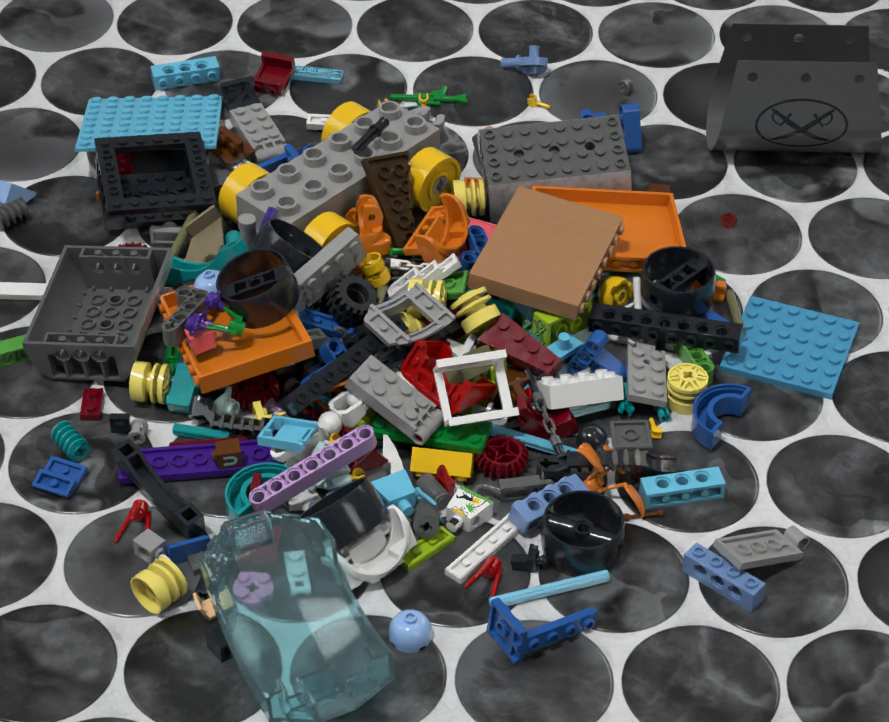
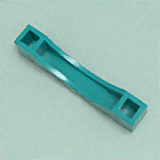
(185, 271)

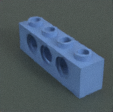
(529, 512)
(723, 577)

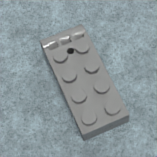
(258, 131)
(328, 266)
(395, 400)

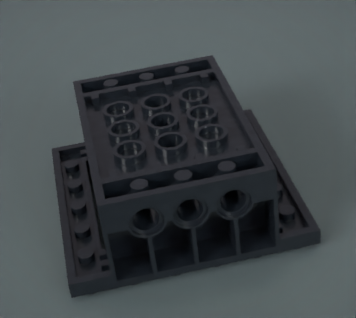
(152, 197)

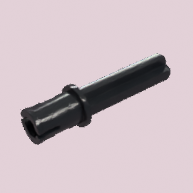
(375, 130)

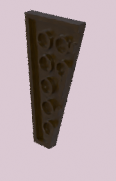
(391, 187)

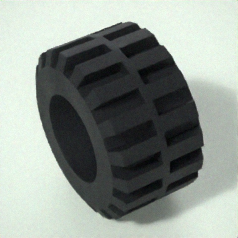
(340, 299)

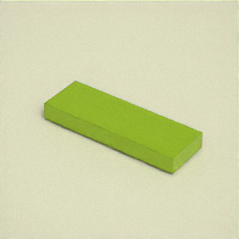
(427, 548)

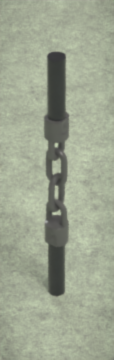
(538, 399)

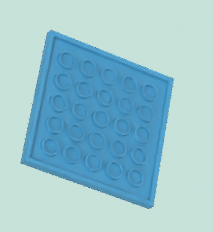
(792, 347)

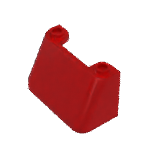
(419, 372)

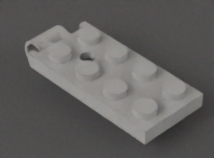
(646, 375)
(763, 547)

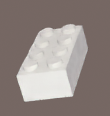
(581, 389)

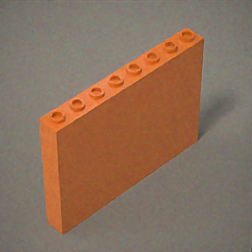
(648, 219)
(243, 356)

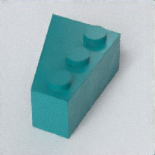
(181, 389)

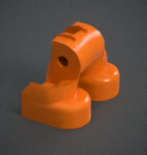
(370, 221)

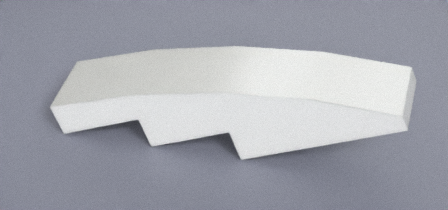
(432, 271)
(390, 452)

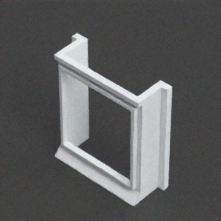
(472, 361)

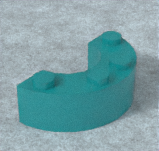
(238, 487)

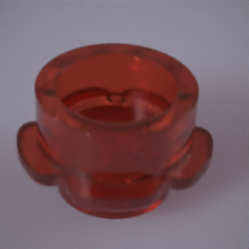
(728, 220)

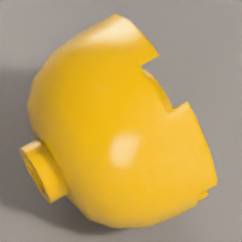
(615, 291)

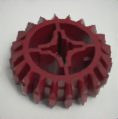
(255, 389)
(503, 458)

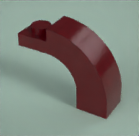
(532, 420)

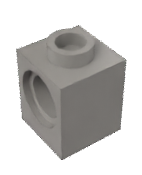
(149, 546)

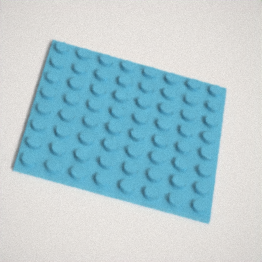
(150, 116)

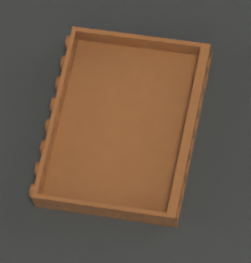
(547, 253)

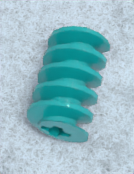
(70, 441)

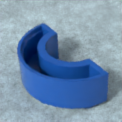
(712, 403)

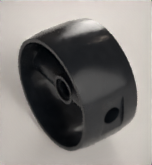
(288, 240)
(680, 270)
(258, 287)
(349, 511)
(572, 539)

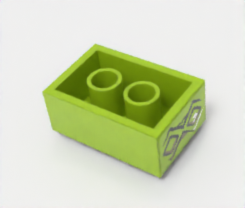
(549, 326)

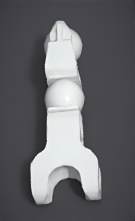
(328, 423)

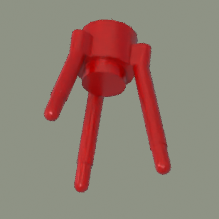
(138, 512)
(489, 569)

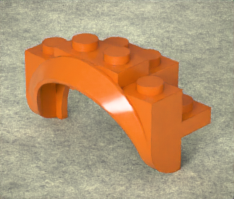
(436, 240)

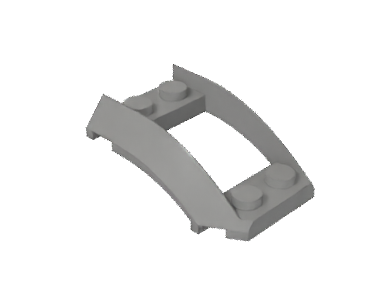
(378, 316)

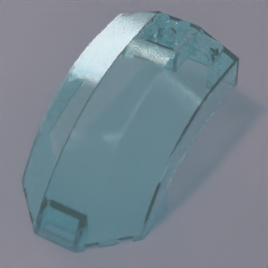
(293, 618)

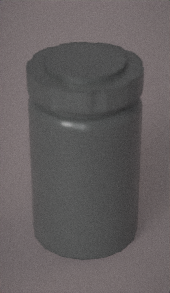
(434, 490)

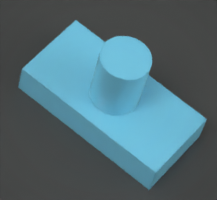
(565, 345)

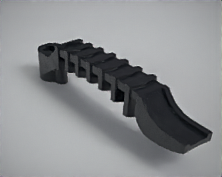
(202, 407)
(651, 463)

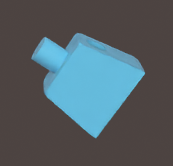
(397, 490)

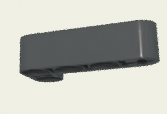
(189, 301)

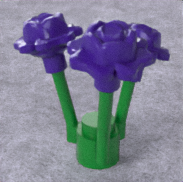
(197, 321)

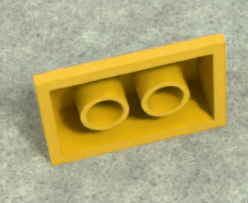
(428, 460)

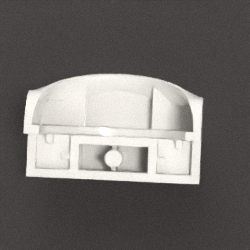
(374, 557)

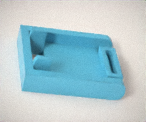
(292, 433)

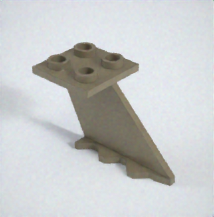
(206, 236)

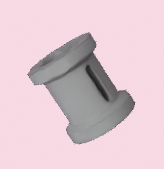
(138, 431)

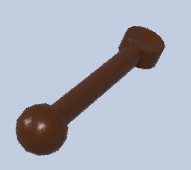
(627, 517)

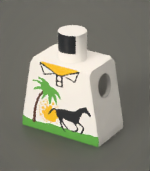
(467, 510)

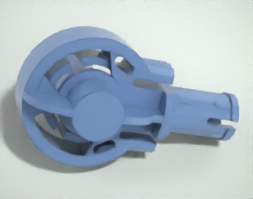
(528, 65)

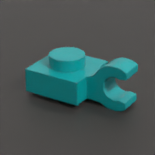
(624, 404)

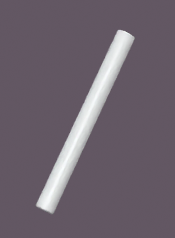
(637, 299)

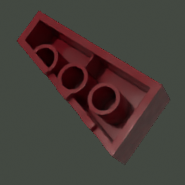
(520, 347)

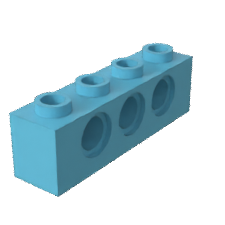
(185, 73)
(682, 487)

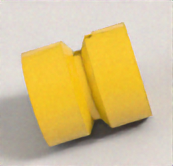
(375, 270)

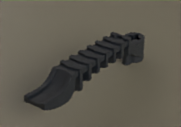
(397, 354)

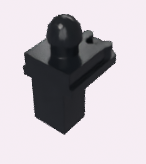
(529, 561)

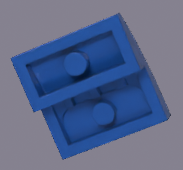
(60, 477)

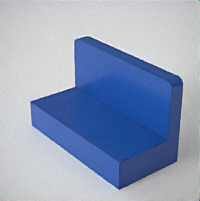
(179, 551)

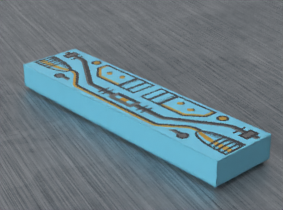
(319, 75)

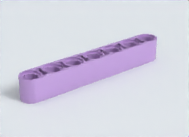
(319, 461)

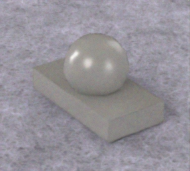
(165, 234)

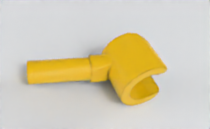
(532, 102)
(656, 432)

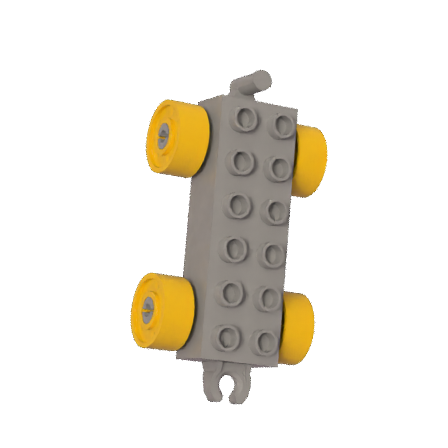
(328, 178)

